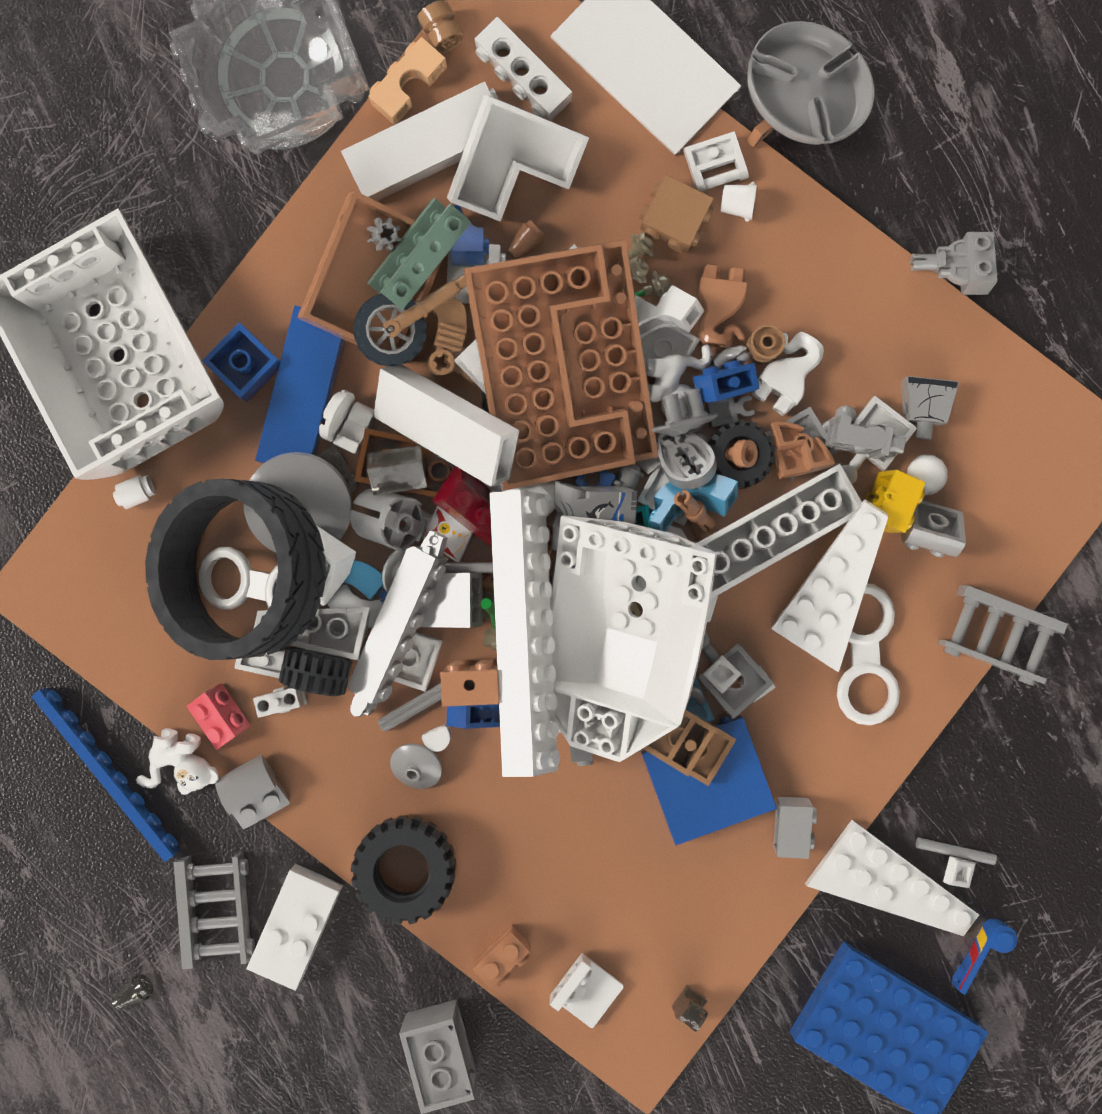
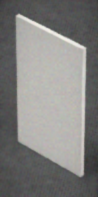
(647, 66)

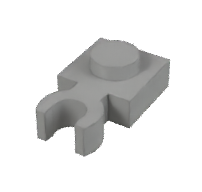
(728, 410)

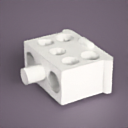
(279, 701)

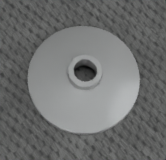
(416, 766)

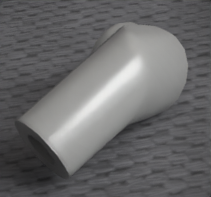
(730, 354)

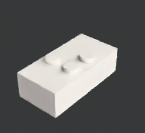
(294, 926)

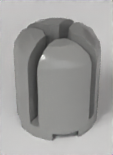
(386, 528)

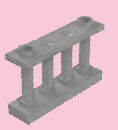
(1021, 617)
(188, 898)

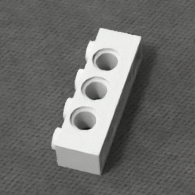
(499, 37)

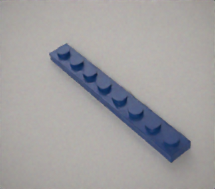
(101, 767)

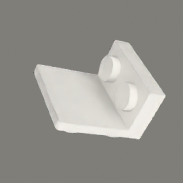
(586, 991)

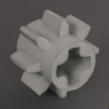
(379, 228)

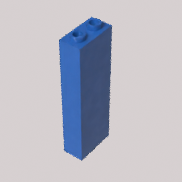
(300, 390)

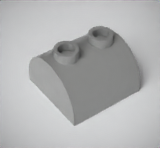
(937, 530)

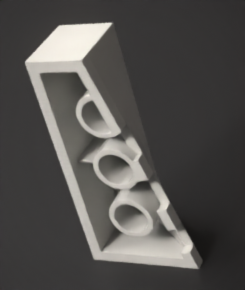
(334, 631)

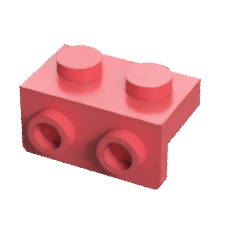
(218, 716)

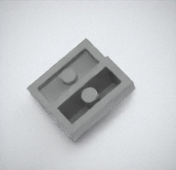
(251, 792)

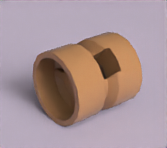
(439, 23)
(765, 344)

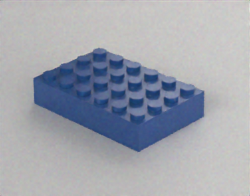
(888, 1032)

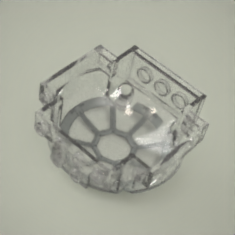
(268, 69)

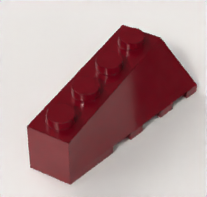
(467, 502)

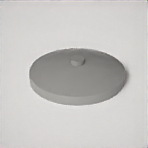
(316, 487)

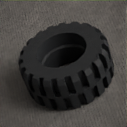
(384, 899)

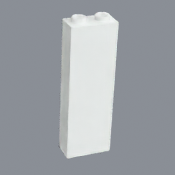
(415, 146)
(446, 424)

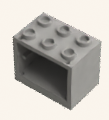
(438, 1056)

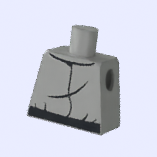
(927, 403)

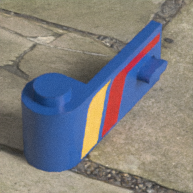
(993, 935)

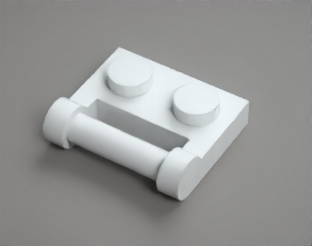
(714, 154)

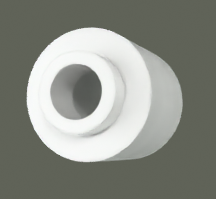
(134, 491)

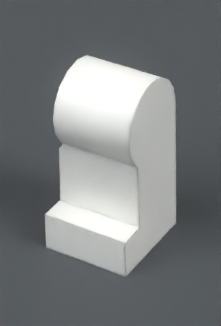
(353, 430)

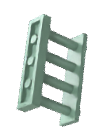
(419, 252)

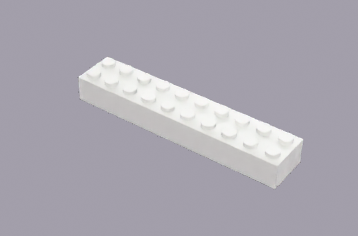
(524, 633)

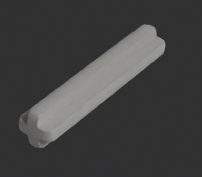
(410, 708)

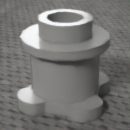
(629, 476)

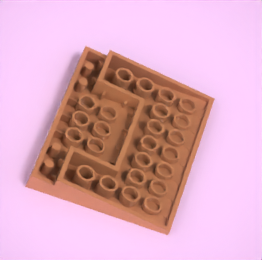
(564, 360)

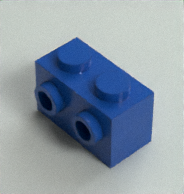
(726, 382)

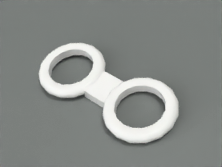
(253, 584)
(866, 659)

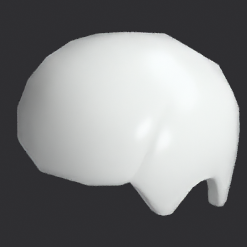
(930, 470)

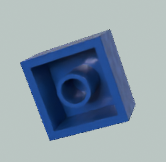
(242, 362)

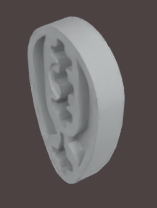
(674, 465)

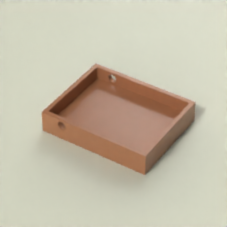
(346, 267)

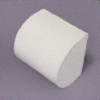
(437, 738)

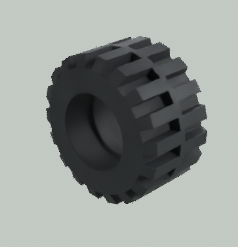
(743, 431)
(315, 672)

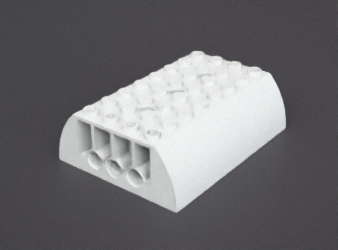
(70, 354)

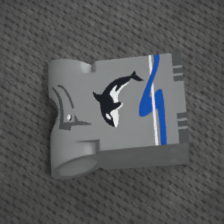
(595, 502)

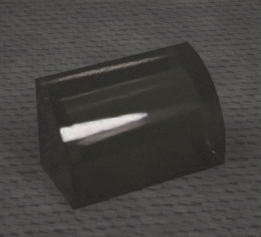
(396, 470)

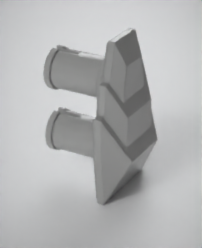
(676, 423)

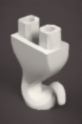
(788, 375)

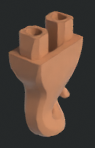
(721, 301)

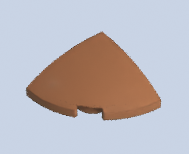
(797, 452)

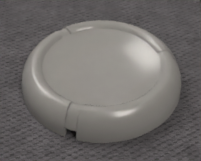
(810, 83)

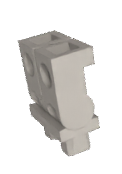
(862, 440)

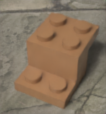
(693, 748)

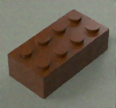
(436, 467)

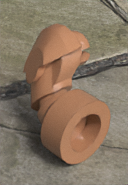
(742, 454)

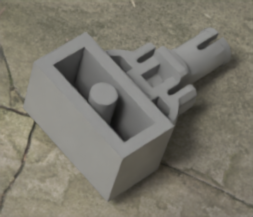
(964, 263)

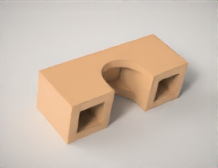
(419, 62)

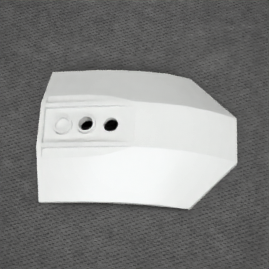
(620, 673)

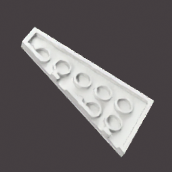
(829, 599)
(876, 876)

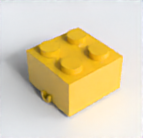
(898, 497)

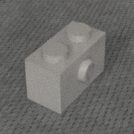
(793, 827)

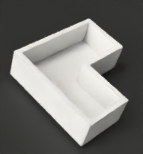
(503, 144)

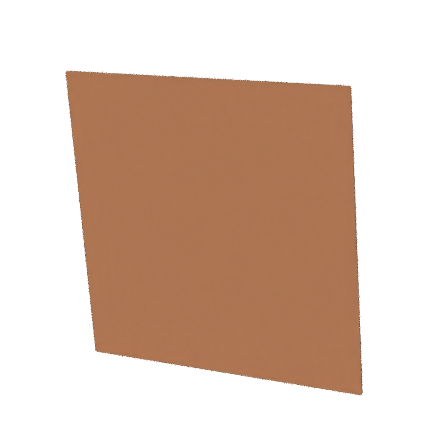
(586, 849)

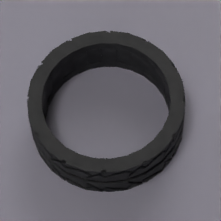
(172, 570)

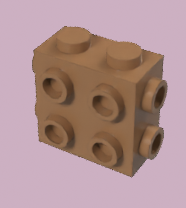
(676, 214)

